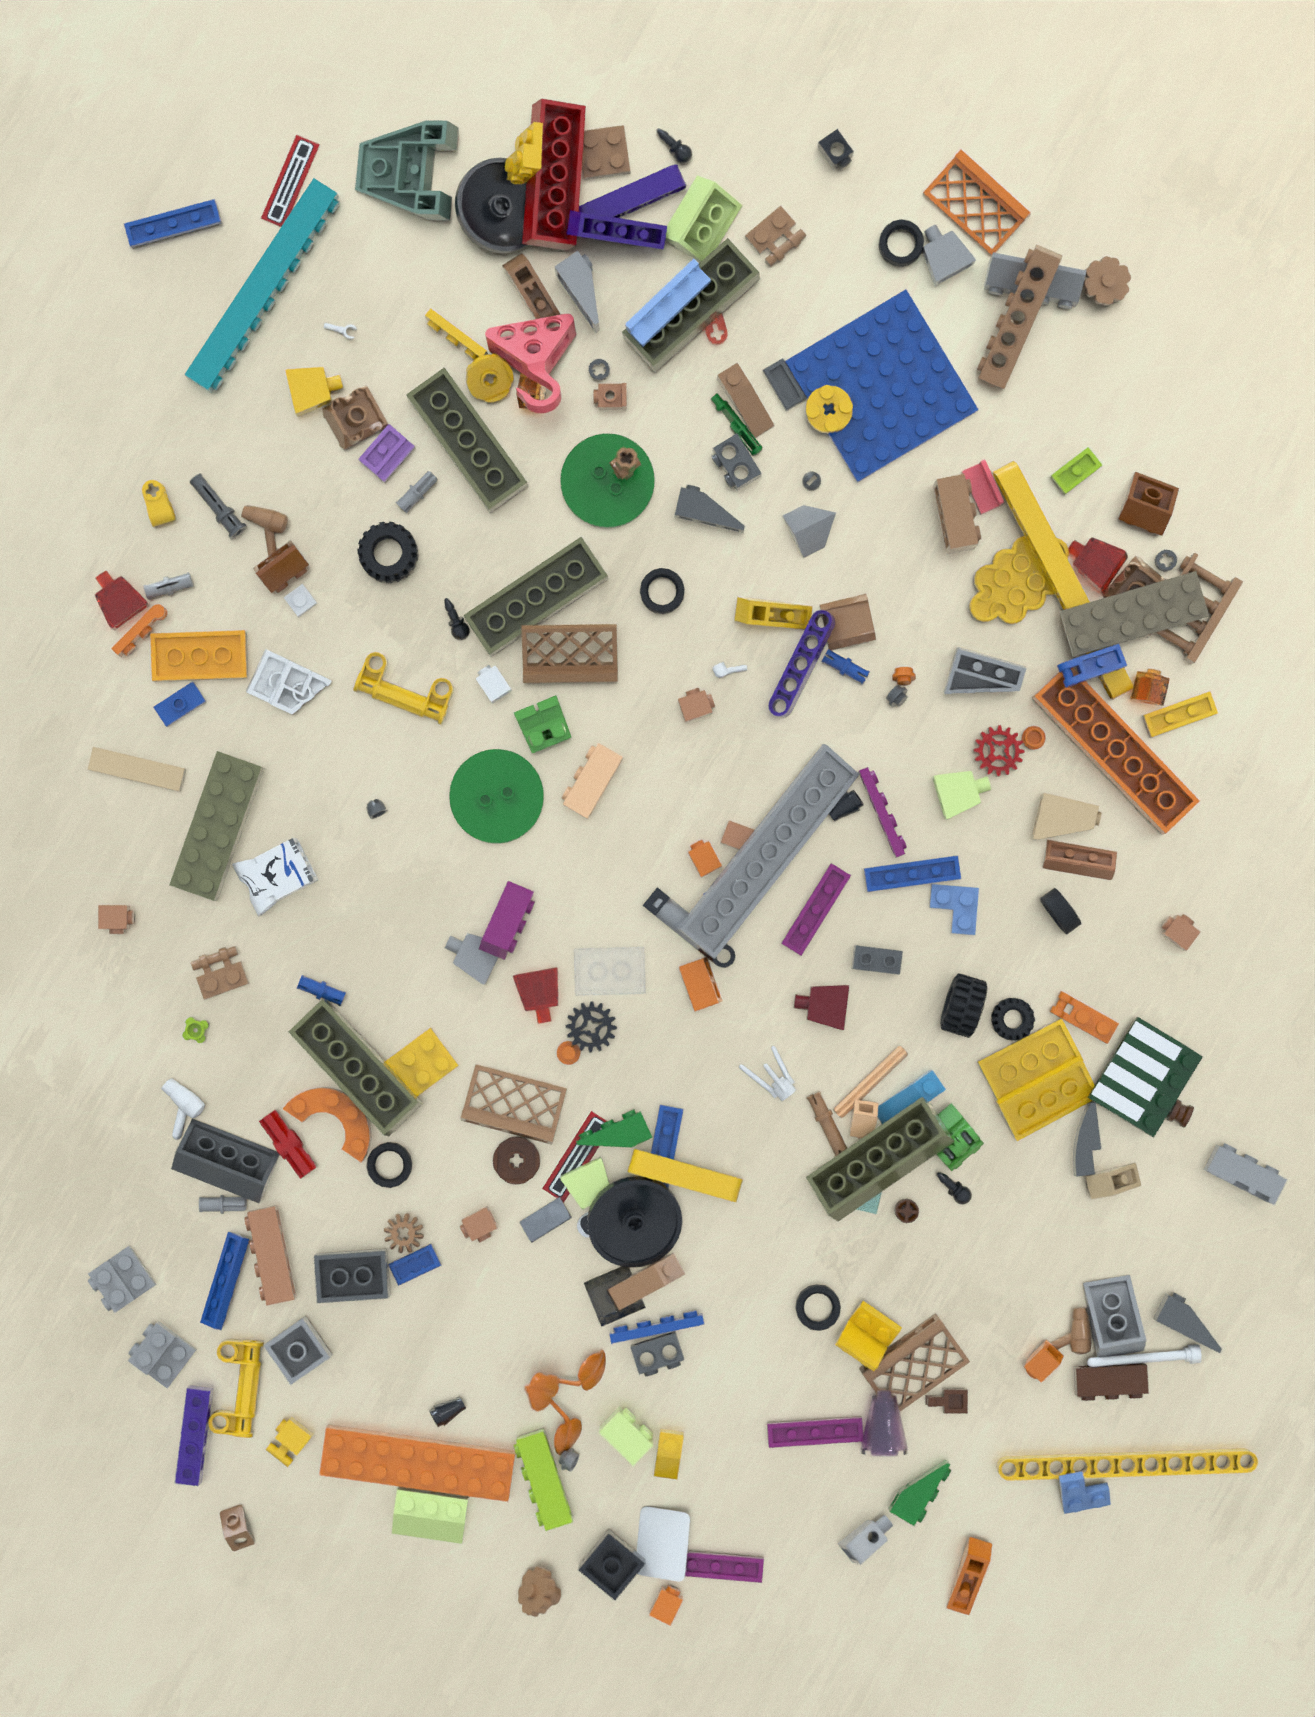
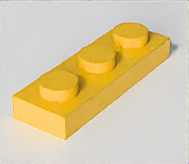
(454, 335)
(1180, 714)

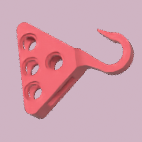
(534, 353)

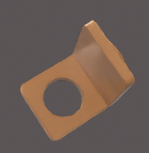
(235, 1527)

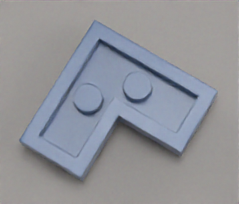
(962, 902)
(1077, 1497)

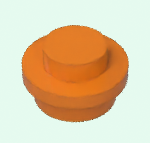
(903, 675)
(1033, 737)
(568, 1053)

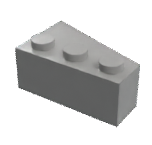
(982, 673)
(1245, 1173)

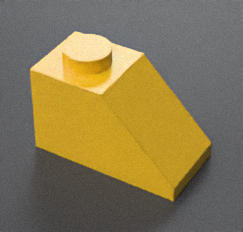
(668, 1454)

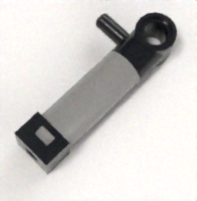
(673, 915)

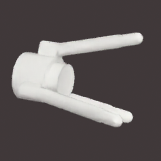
(781, 1087)

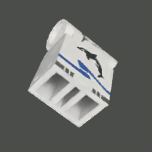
(275, 874)

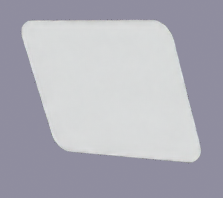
(663, 1543)

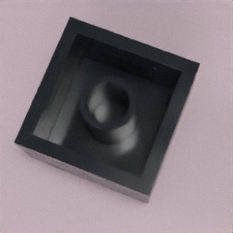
(611, 1564)

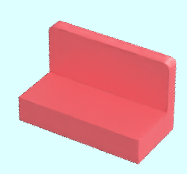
(984, 488)

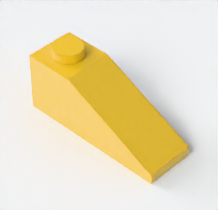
(772, 613)

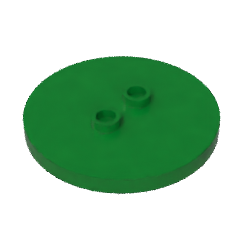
(594, 489)
(496, 796)

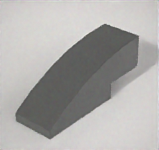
(1086, 1141)

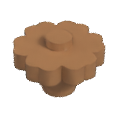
(1106, 280)
(538, 1592)

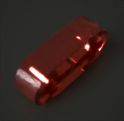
(721, 327)

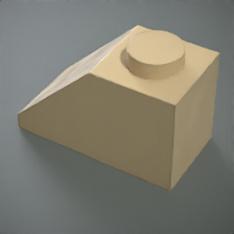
(1113, 1181)

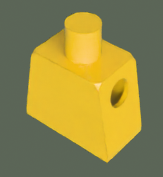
(311, 388)

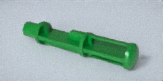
(737, 425)

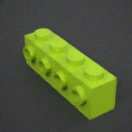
(544, 1480)

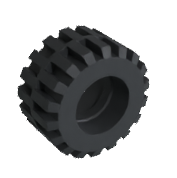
(379, 533)
(963, 1005)

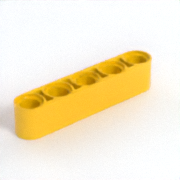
(685, 1175)

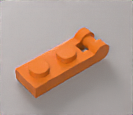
(140, 629)
(1085, 1018)

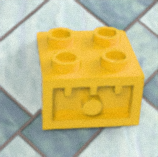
(867, 1335)

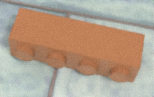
(271, 1255)

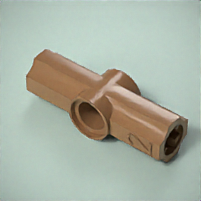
(625, 463)

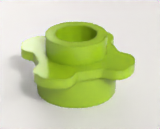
(189, 1034)

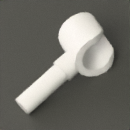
(340, 329)
(720, 669)

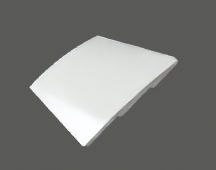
(284, 682)

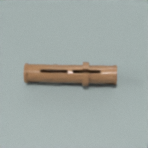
(827, 1123)

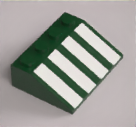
(1145, 1077)

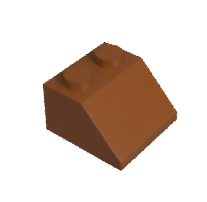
(1148, 503)
(281, 567)

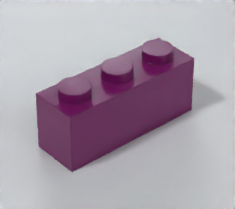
(507, 920)

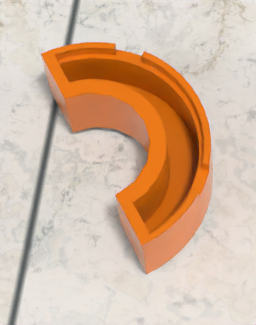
(336, 1103)

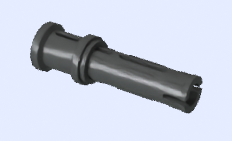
(224, 514)

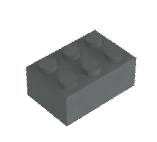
(352, 1275)

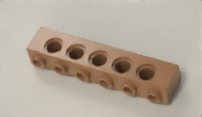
(1000, 373)

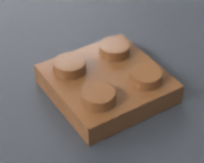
(605, 152)

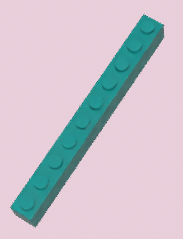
(262, 285)

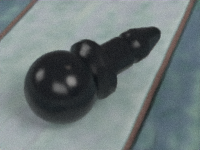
(682, 152)
(459, 629)
(960, 1193)

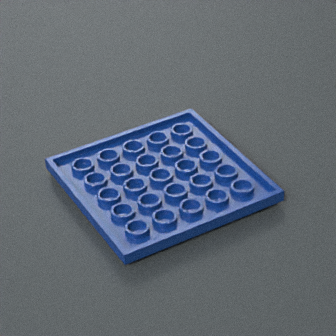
(895, 379)

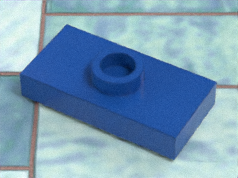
(179, 704)
(414, 1264)

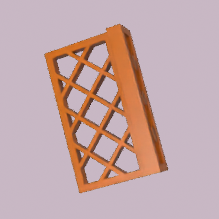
(987, 184)

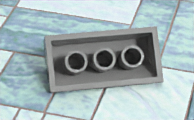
(1064, 288)

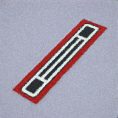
(290, 180)
(573, 1158)

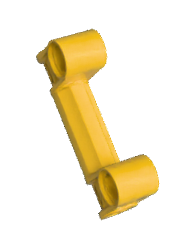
(399, 696)
(246, 1389)

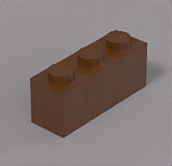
(1111, 1381)

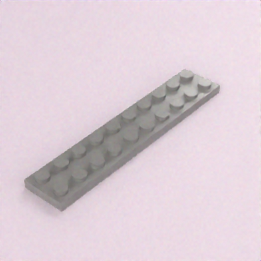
(768, 851)

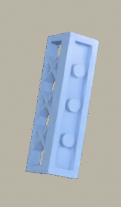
(667, 303)

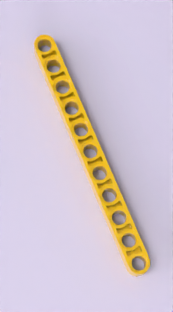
(1050, 556)
(1138, 1467)

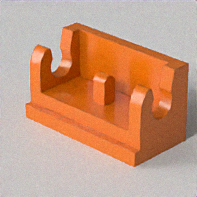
(700, 984)

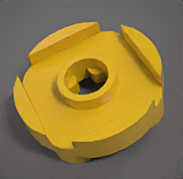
(483, 389)
(831, 422)

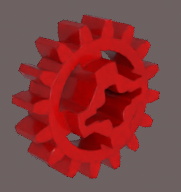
(1006, 759)

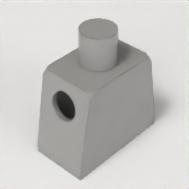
(945, 255)
(470, 958)
(858, 1546)

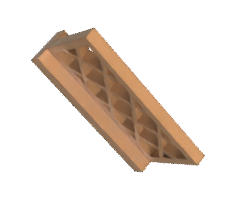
(570, 669)
(507, 1124)
(908, 1345)

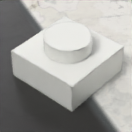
(300, 600)

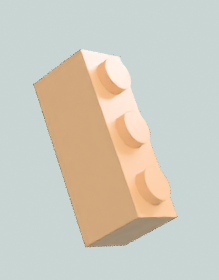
(591, 780)

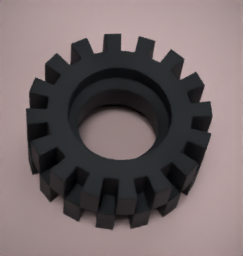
(1027, 1019)

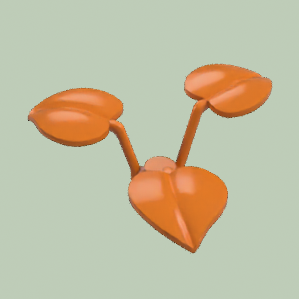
(545, 1387)

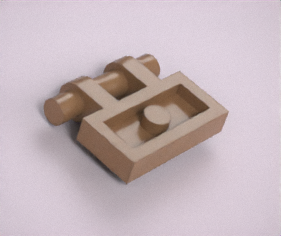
(770, 230)
(223, 979)

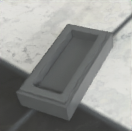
(784, 384)

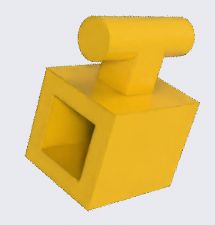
(292, 1437)

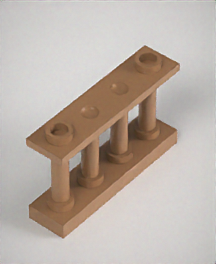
(1215, 608)

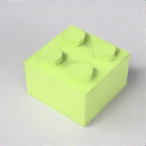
(627, 1435)

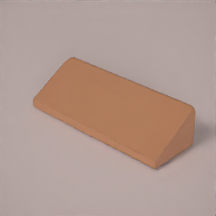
(1080, 860)

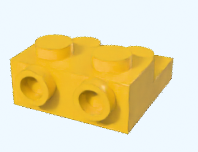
(527, 156)

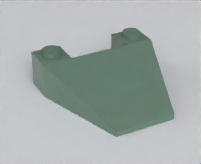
(401, 166)

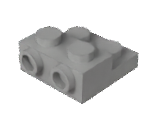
(121, 1279)
(161, 1354)

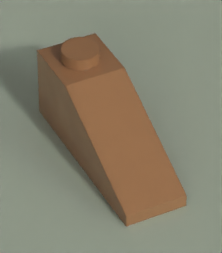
(530, 287)
(745, 400)
(646, 1281)

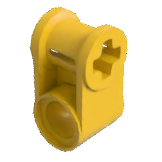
(158, 507)

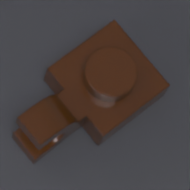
(953, 1401)

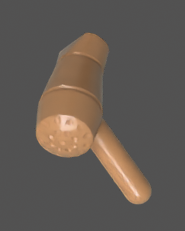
(270, 520)
(1080, 1333)

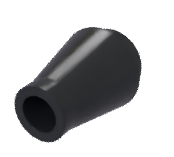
(846, 805)
(446, 1411)

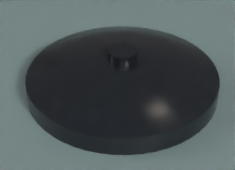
(491, 207)
(634, 1221)

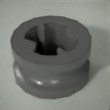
(600, 376)
(1170, 554)

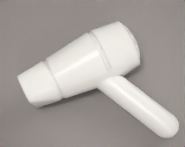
(187, 1104)

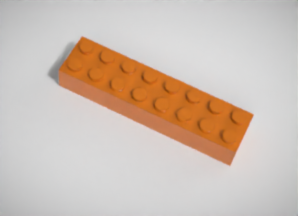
(1117, 751)
(417, 1463)

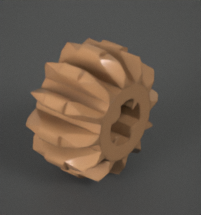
(395, 1233)

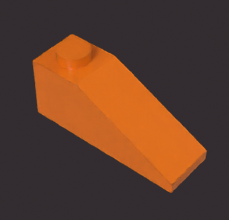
(970, 1575)

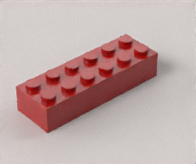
(556, 185)

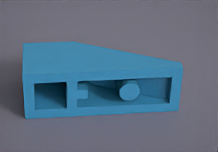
(925, 1086)

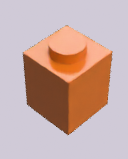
(704, 858)
(1043, 1361)
(666, 1604)

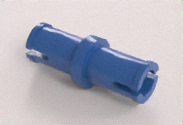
(845, 666)
(321, 990)

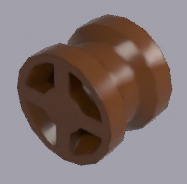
(1180, 1113)
(906, 1214)

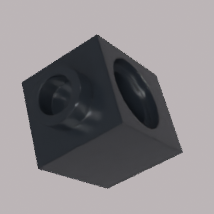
(832, 140)

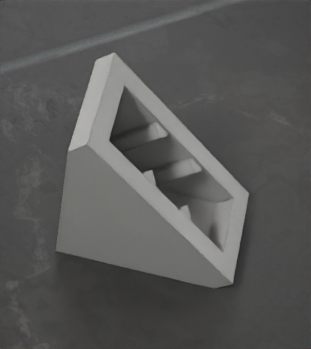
(809, 528)

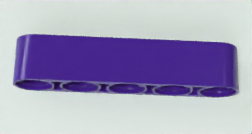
(637, 194)
(811, 656)

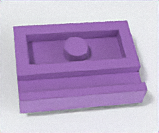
(386, 453)

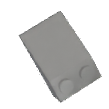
(577, 279)
(1114, 1317)

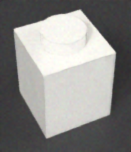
(493, 683)

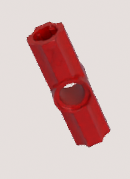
(287, 1144)

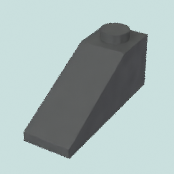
(700, 508)
(1180, 1317)

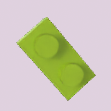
(1076, 470)

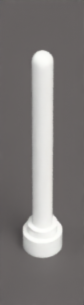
(1190, 1354)

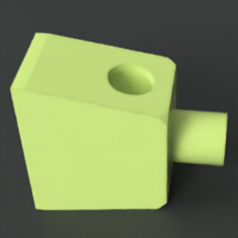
(959, 791)
(586, 1181)

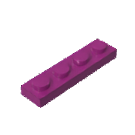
(879, 802)
(816, 909)
(815, 1432)
(724, 1566)

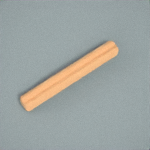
(870, 1081)

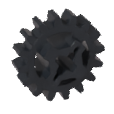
(595, 1038)

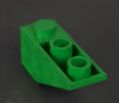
(624, 1133)
(914, 1496)

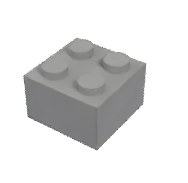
(298, 1350)

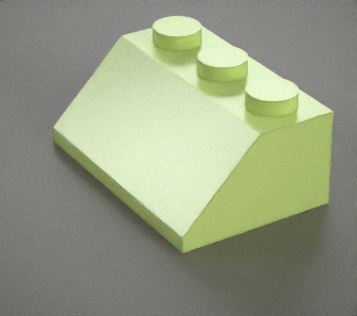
(702, 219)
(430, 1514)

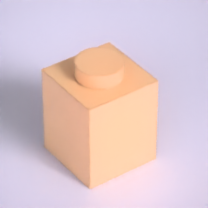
(863, 1118)

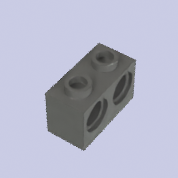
(741, 460)
(877, 959)
(655, 1347)

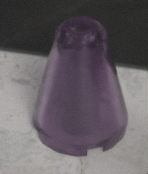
(884, 1427)

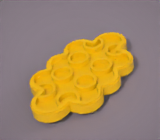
(1011, 584)

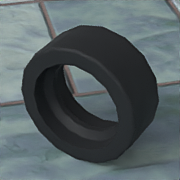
(897, 225)
(666, 573)
(1060, 911)
(371, 1161)
(821, 1325)

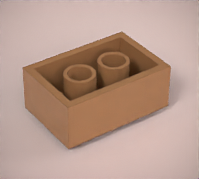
(956, 513)

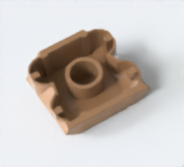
(354, 417)
(1133, 576)
(852, 622)

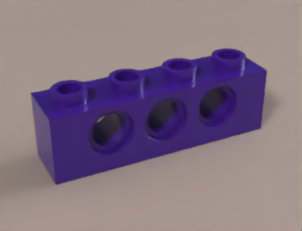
(616, 230)
(194, 1435)

